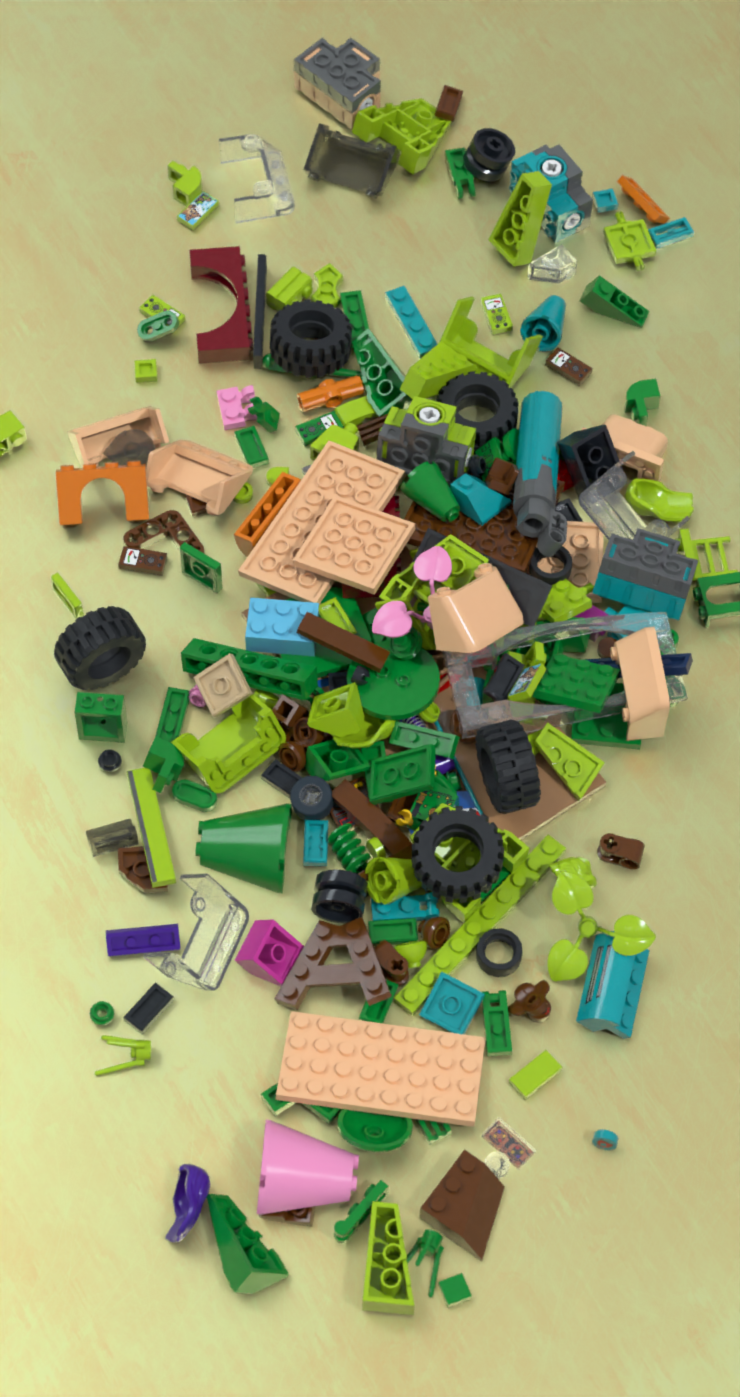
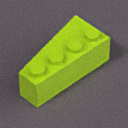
(434, 370)

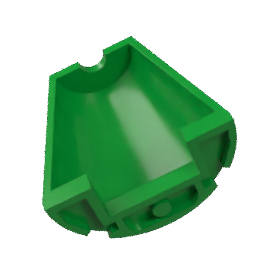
(248, 845)

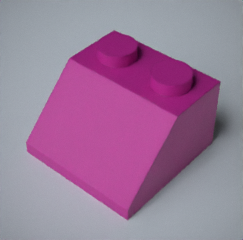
(269, 951)

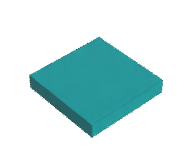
(452, 1004)

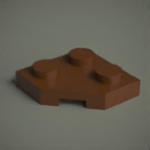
(134, 868)

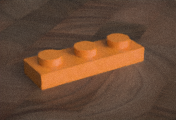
(642, 200)

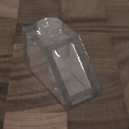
(553, 266)

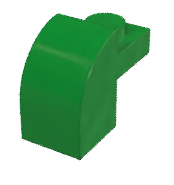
(642, 397)
(164, 760)

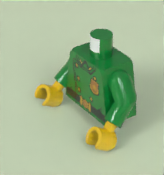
(429, 801)

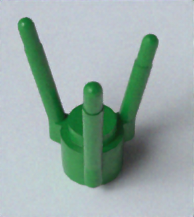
(428, 1245)

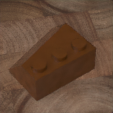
(465, 1204)

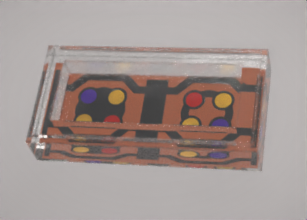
(509, 1142)

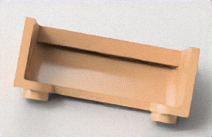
(197, 473)

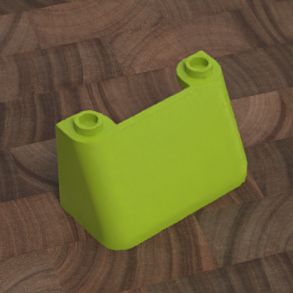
(233, 745)

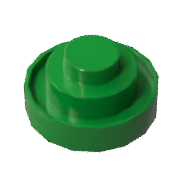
(407, 645)

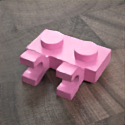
(231, 407)

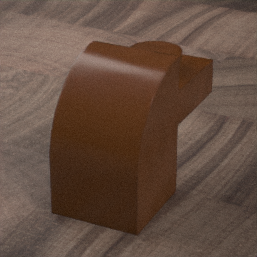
(287, 713)

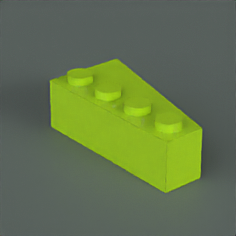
(521, 219)
(387, 1274)

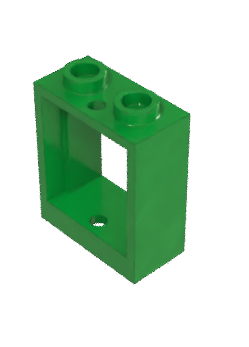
(101, 719)

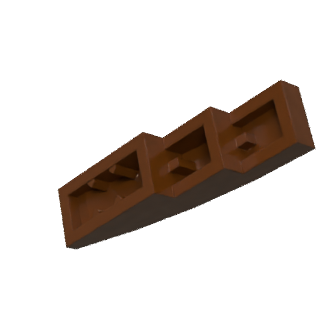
(369, 817)

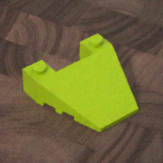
(407, 126)
(463, 560)
(462, 855)

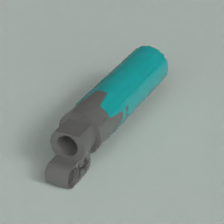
(538, 472)

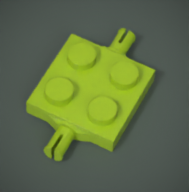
(629, 241)
(566, 601)

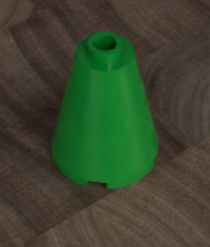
(431, 491)

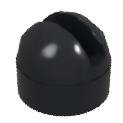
(359, 675)

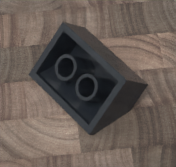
(588, 455)

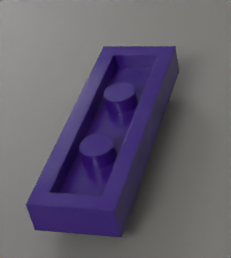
(143, 939)

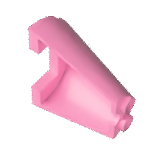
(302, 1171)

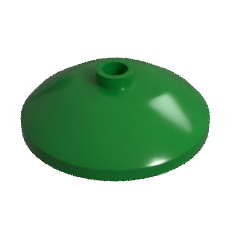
(374, 1131)

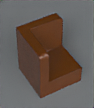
(501, 476)

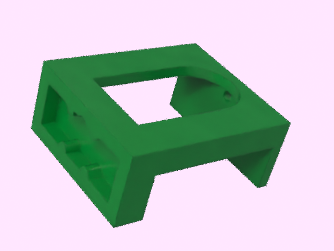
(708, 610)

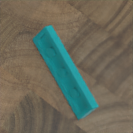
(411, 320)

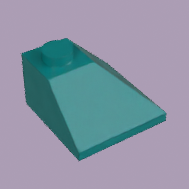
(477, 499)

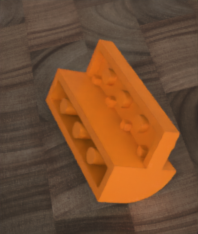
(264, 512)

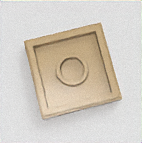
(223, 685)

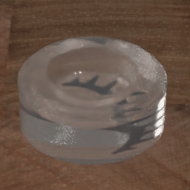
(498, 1164)

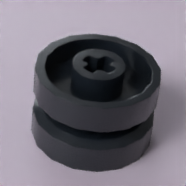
(489, 154)
(339, 896)

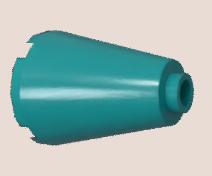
(546, 321)

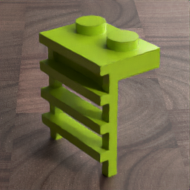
(688, 549)

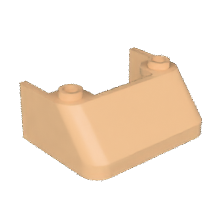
(93, 439)
(643, 684)

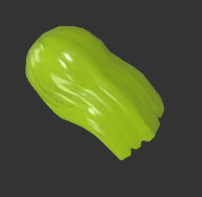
(656, 500)
(372, 731)

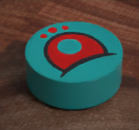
(605, 1139)

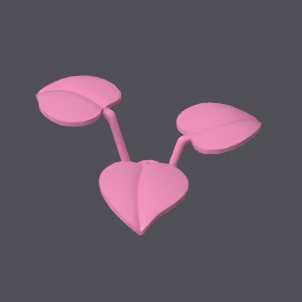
(393, 618)

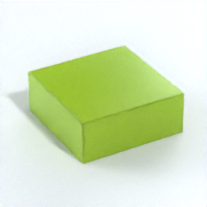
(145, 370)

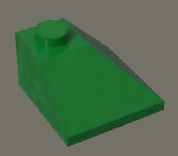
(334, 761)

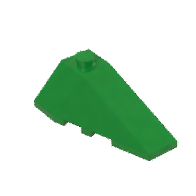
(380, 374)

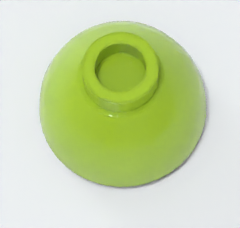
(412, 952)

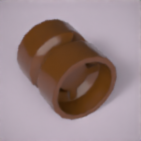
(308, 736)

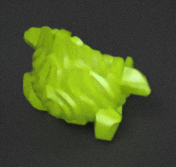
(578, 866)

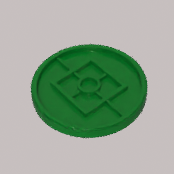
(400, 688)

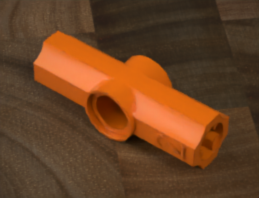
(330, 393)

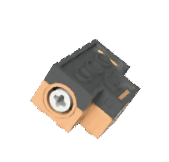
(339, 78)

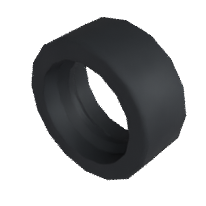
(551, 578)
(497, 935)

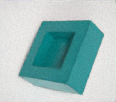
(605, 200)

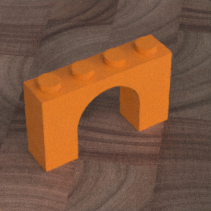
(129, 477)

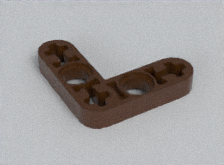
(171, 530)

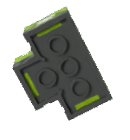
(426, 434)

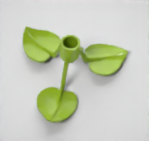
(565, 959)

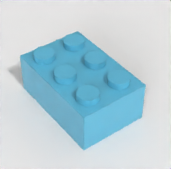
(274, 626)

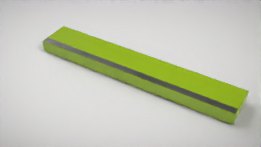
(151, 827)

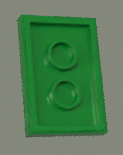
(402, 774)

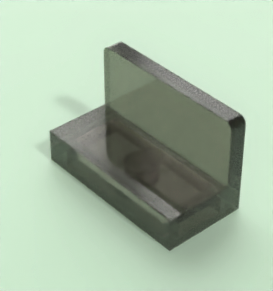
(111, 837)

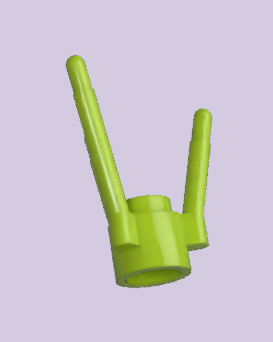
(139, 1049)

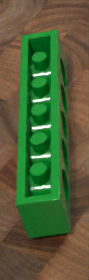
(259, 670)

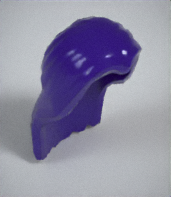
(188, 1200)

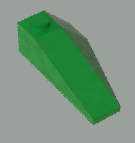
(243, 1256)

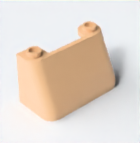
(475, 613)

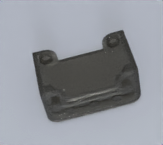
(351, 162)

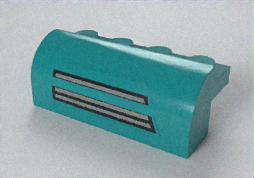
(611, 988)

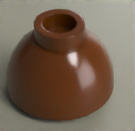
(293, 755)
(434, 931)

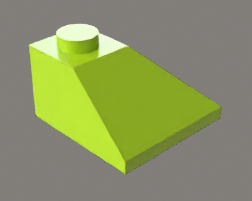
(337, 711)

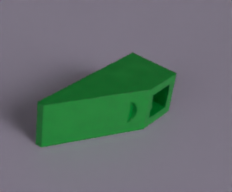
(611, 302)

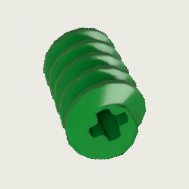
(347, 850)

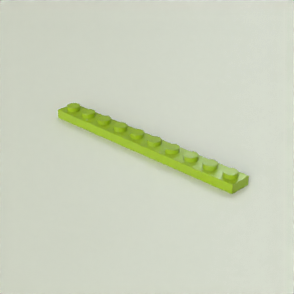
(485, 918)

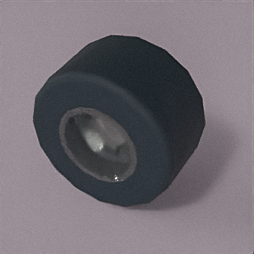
(312, 790)

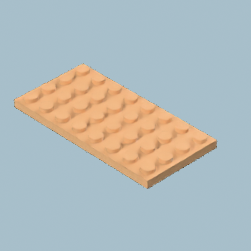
(333, 473)
(381, 1069)

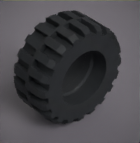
(313, 321)
(487, 393)
(99, 648)
(508, 766)
(464, 825)

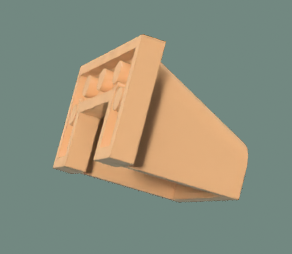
(641, 439)

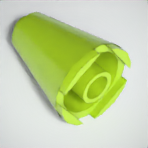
(390, 879)

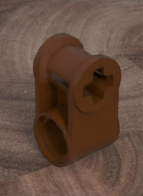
(623, 851)
(392, 963)

